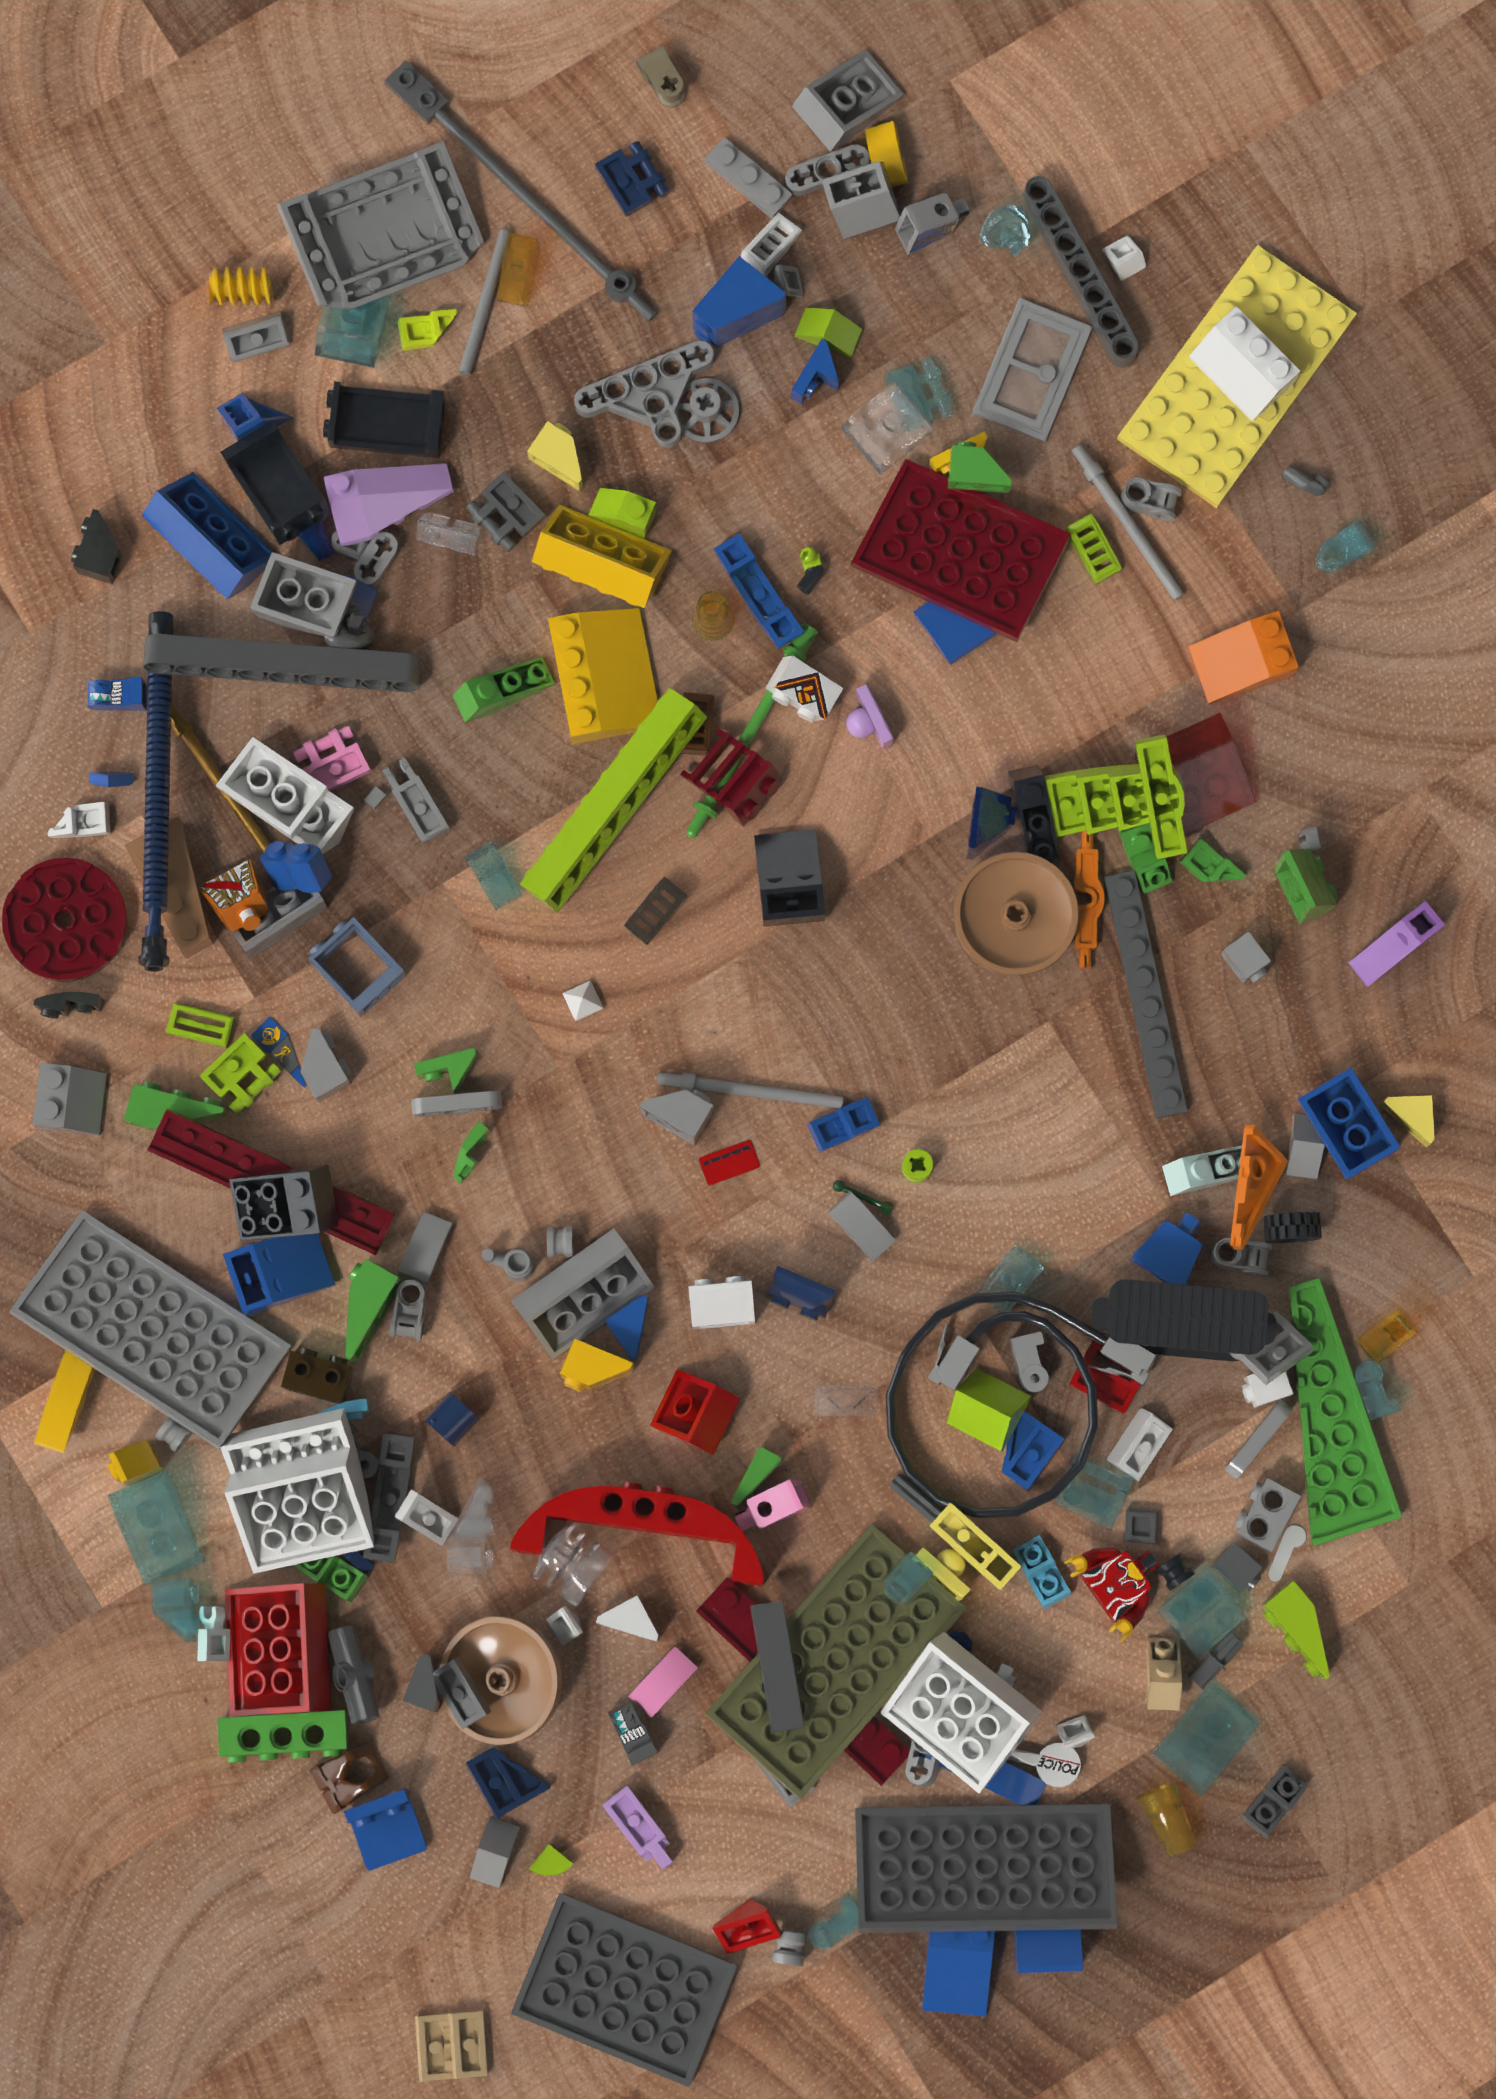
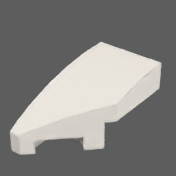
(83, 821)

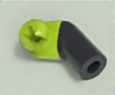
(813, 569)

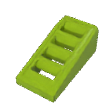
(1096, 533)

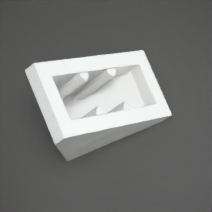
(630, 1618)

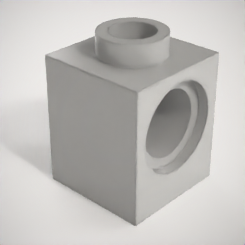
(1246, 959)

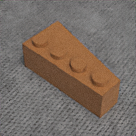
(186, 911)

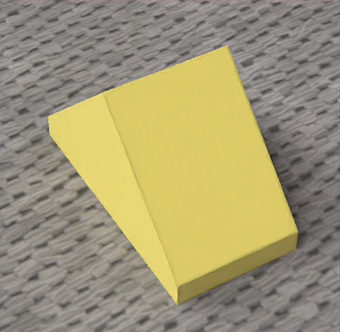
(1414, 1114)

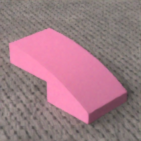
(663, 1682)

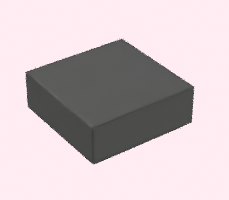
(1140, 1526)

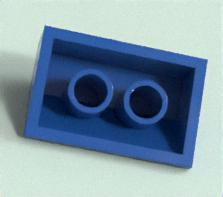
(1349, 1124)

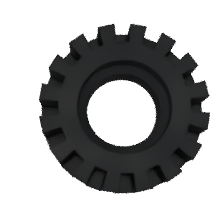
(1292, 1227)

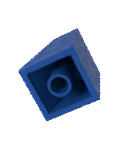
(737, 305)
(1047, 1951)

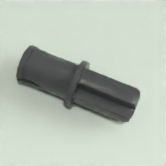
(1216, 1660)

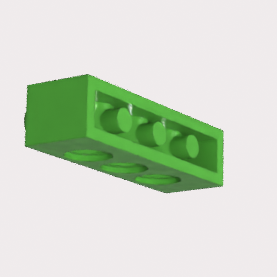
(232, 1732)

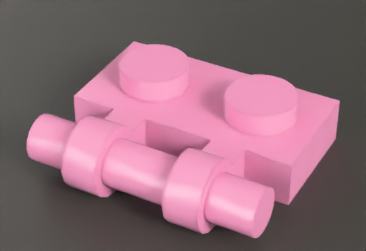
(337, 768)

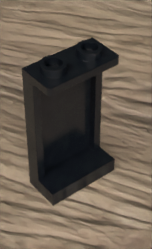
(384, 421)
(276, 483)

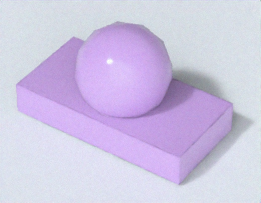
(868, 719)

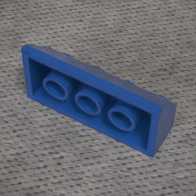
(208, 534)

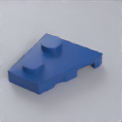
(1030, 1451)

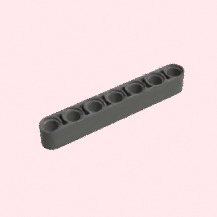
(1076, 258)

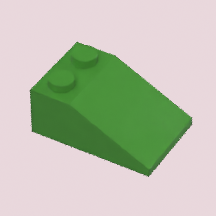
(1305, 885)
(369, 1300)

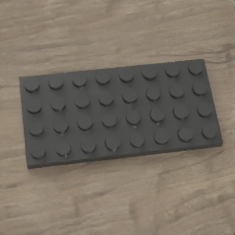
(985, 1868)

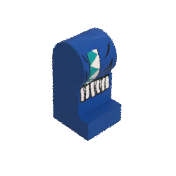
(117, 694)

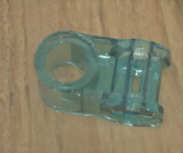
(1347, 545)

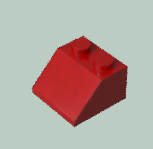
(695, 1412)

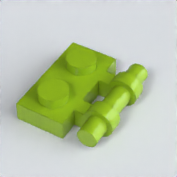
(233, 1067)

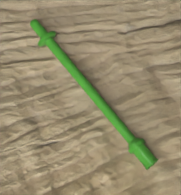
(705, 809)

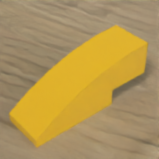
(64, 1403)

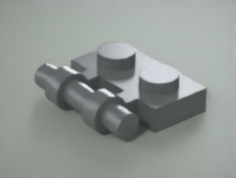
(512, 505)

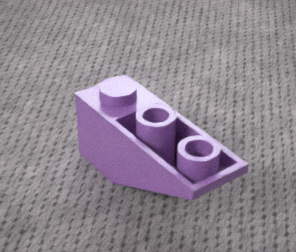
(1397, 944)

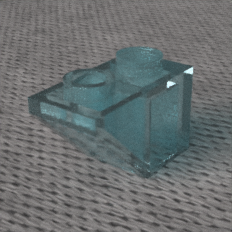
(174, 1605)

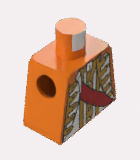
(237, 897)

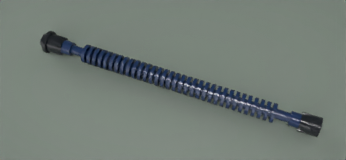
(157, 804)

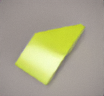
(424, 331)

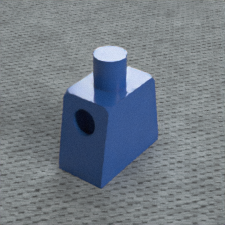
(1170, 1251)

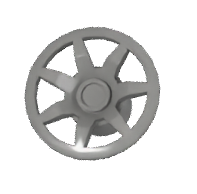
(706, 407)

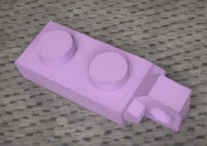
(638, 1827)

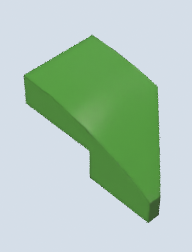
(1208, 864)
(465, 1162)

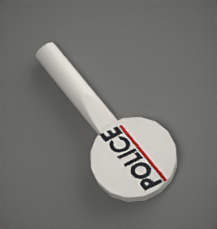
(1054, 1764)

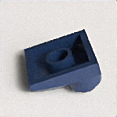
(800, 1292)

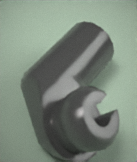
(1304, 482)

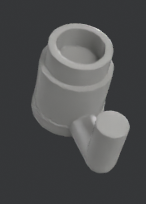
(516, 1263)

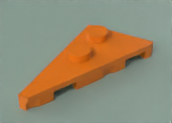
(1258, 1175)

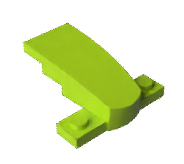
(1124, 798)

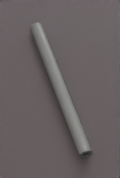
(484, 304)

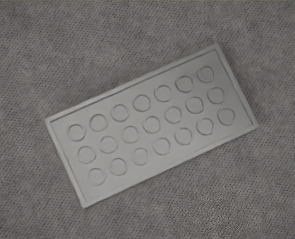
(150, 1329)

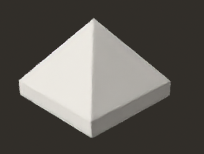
(583, 1000)
(565, 1625)
(1075, 1732)

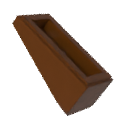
(699, 748)

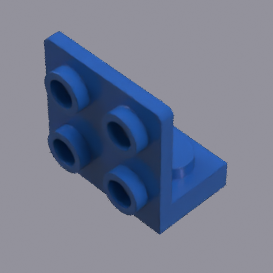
(386, 1829)

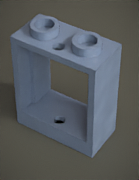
(378, 988)

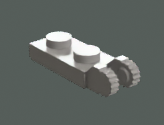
(417, 804)

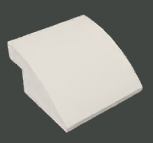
(297, 1491)

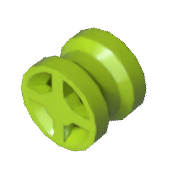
(913, 1169)

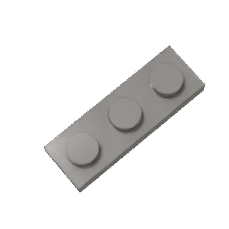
(748, 178)

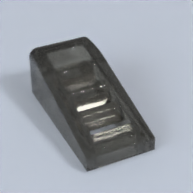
(655, 894)

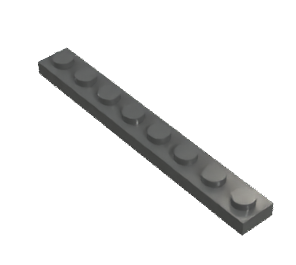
(1145, 995)

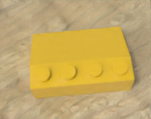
(603, 672)

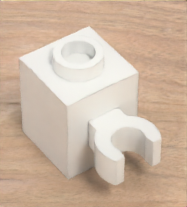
(1261, 1394)

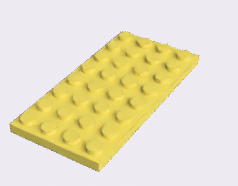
(1190, 424)

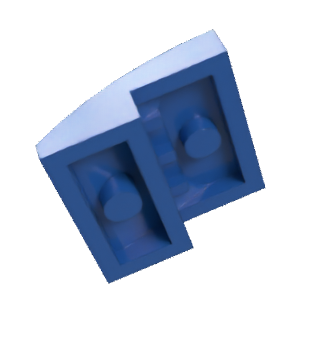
(950, 632)

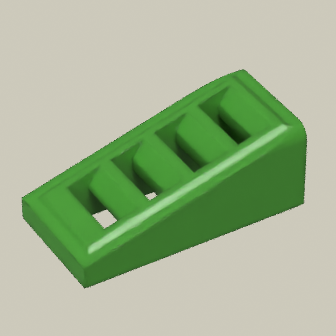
(759, 1469)

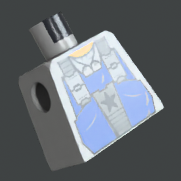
(929, 221)

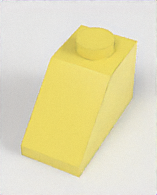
(557, 454)

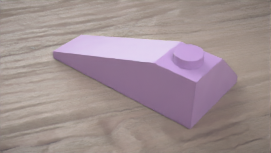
(377, 497)

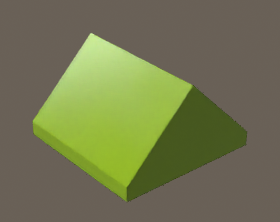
(987, 1409)

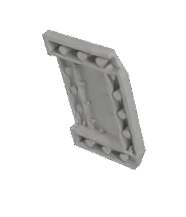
(382, 229)

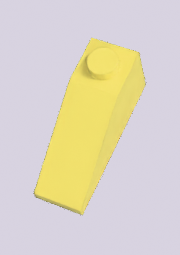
(975, 1547)

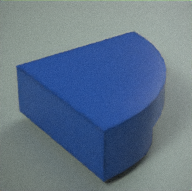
(111, 779)

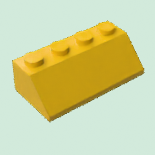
(601, 556)

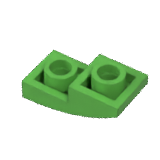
(336, 1575)

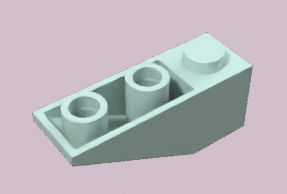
(1202, 1170)

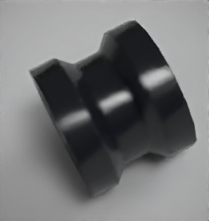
(1175, 1571)

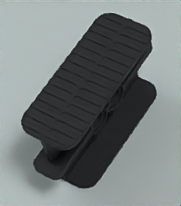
(1185, 1319)

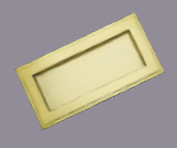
(947, 1569)

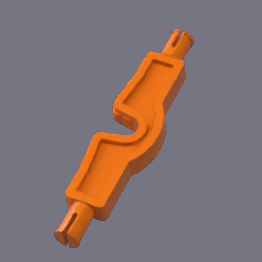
(1087, 883)

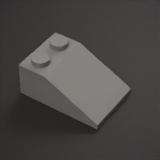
(846, 100)
(302, 596)

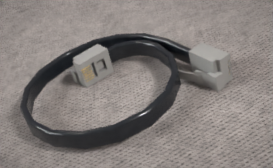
(963, 1356)

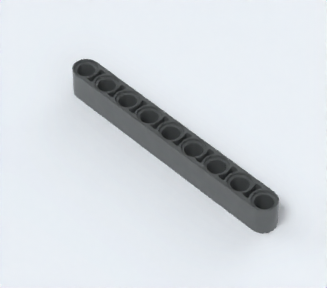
(281, 663)

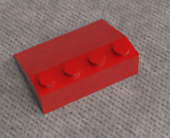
(277, 1649)

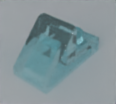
(493, 875)

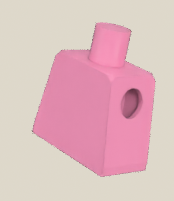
(786, 1500)

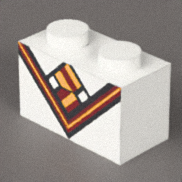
(804, 689)

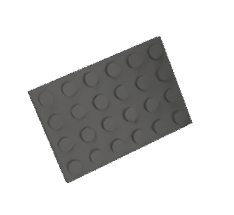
(624, 1989)

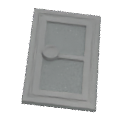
(1032, 370)

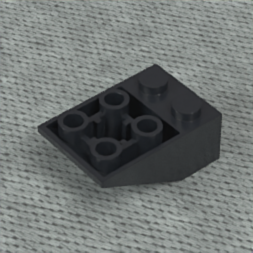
(789, 878)
(284, 1203)

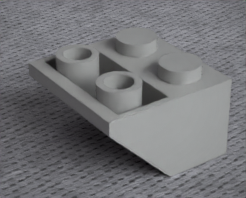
(861, 199)

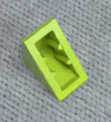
(830, 326)

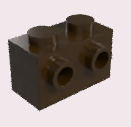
(317, 1376)

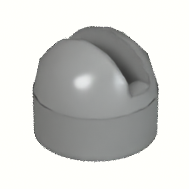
(1312, 837)

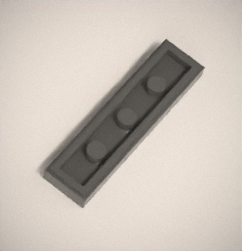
(777, 1667)

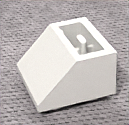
(721, 1303)

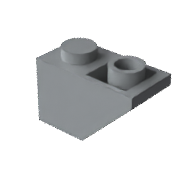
(320, 1067)

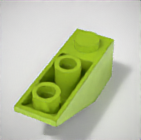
(1298, 1620)

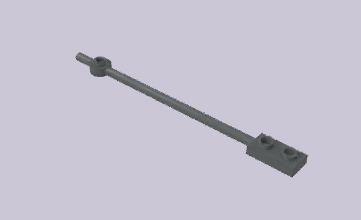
(430, 105)

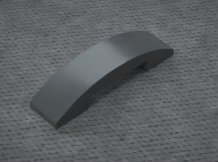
(390, 1493)

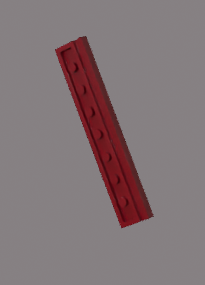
(225, 1158)
(730, 1615)

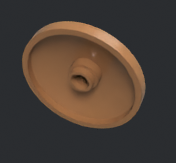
(1015, 914)
(514, 1674)

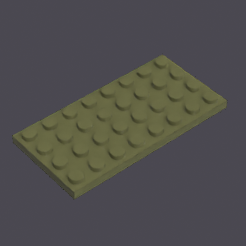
(847, 1658)

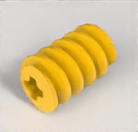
(240, 286)

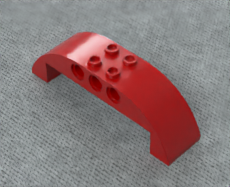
(588, 1507)

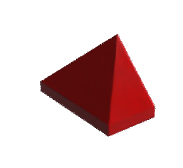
(746, 1927)

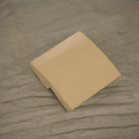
(451, 2046)

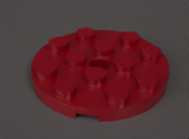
(56, 888)

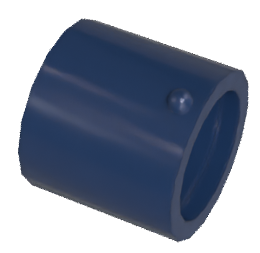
(451, 1419)

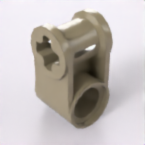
(660, 74)

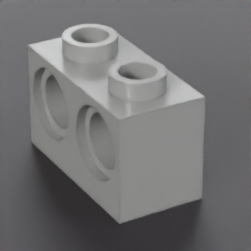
(1274, 1519)

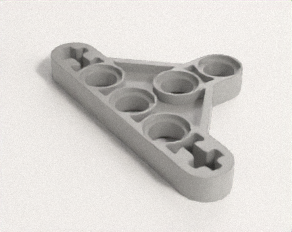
(636, 398)

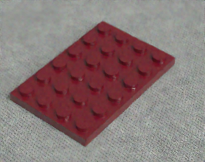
(961, 550)

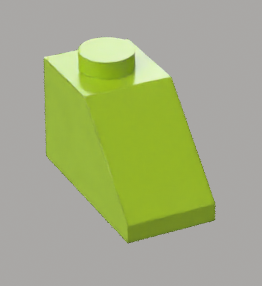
(624, 511)

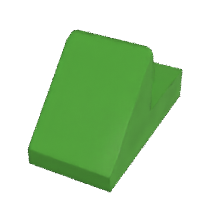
(456, 1064)

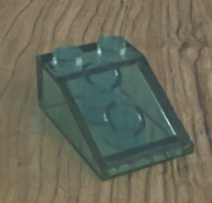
(353, 334)
(156, 1527)
(1205, 1739)

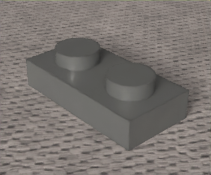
(460, 1693)

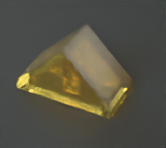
(1387, 1336)

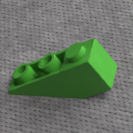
(502, 688)
(149, 1104)

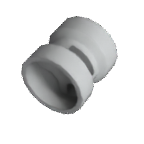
(792, 1940)

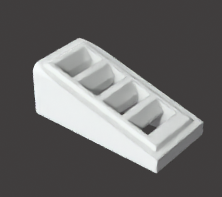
(760, 259)

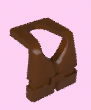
(337, 1787)

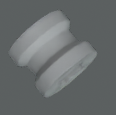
(559, 1241)
(173, 1434)

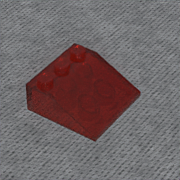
(1210, 772)

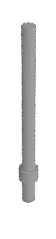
(1094, 474)
(690, 1082)

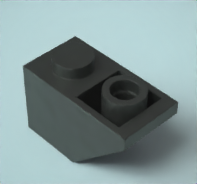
(98, 553)

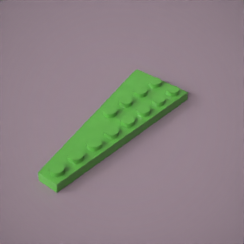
(1341, 1457)

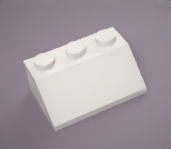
(1244, 364)

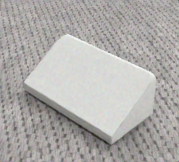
(1139, 1444)

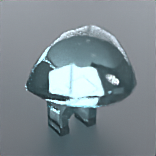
(1006, 229)

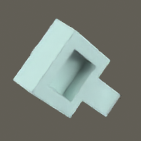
(213, 1640)

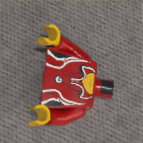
(1117, 1584)

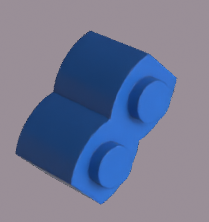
(296, 867)

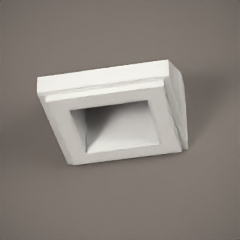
(1124, 257)

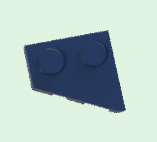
(503, 1782)

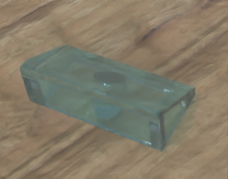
(1013, 1274)

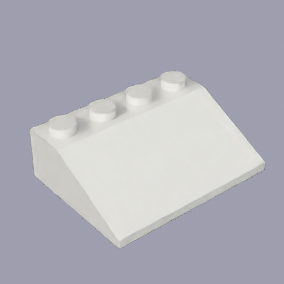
(961, 1712)

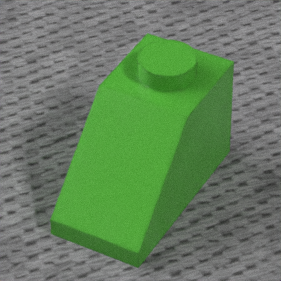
(975, 470)

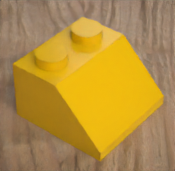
(592, 1367)

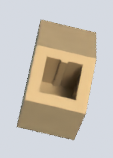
(1163, 1674)

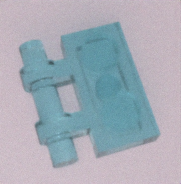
(911, 385)

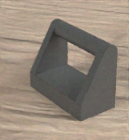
(422, 1687)

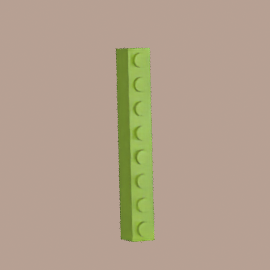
(613, 800)

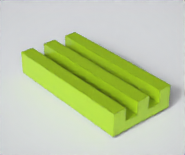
(225, 1032)

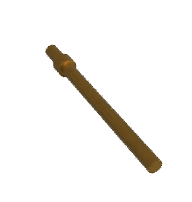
(183, 729)

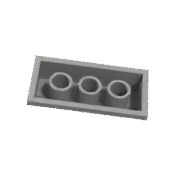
(582, 1293)

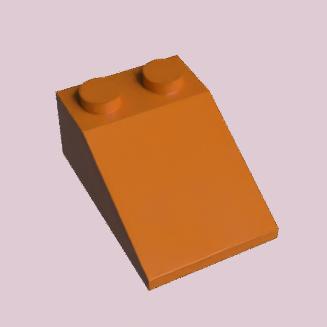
(1244, 658)

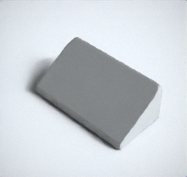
(255, 336)

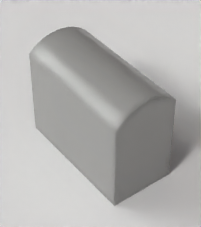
(375, 797)

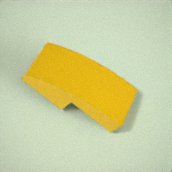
(885, 146)

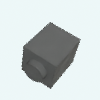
(1237, 1568)

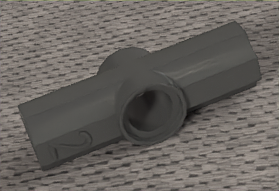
(353, 1675)

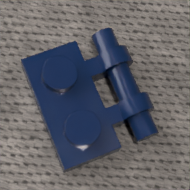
(624, 183)

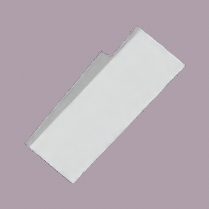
(286, 797)

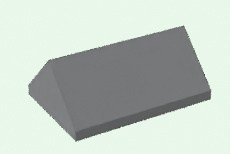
(287, 912)

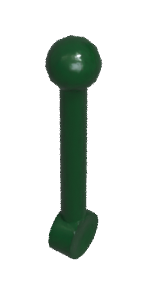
(885, 1207)

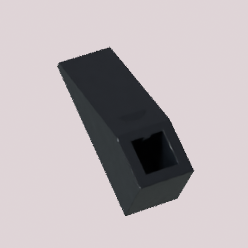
(1034, 812)

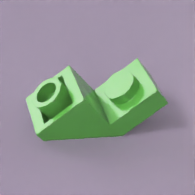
(1140, 851)

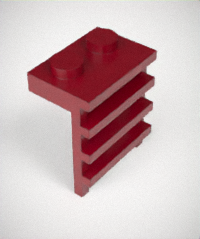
(746, 788)

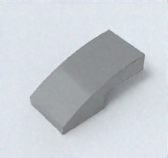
(861, 1226)
(425, 1248)

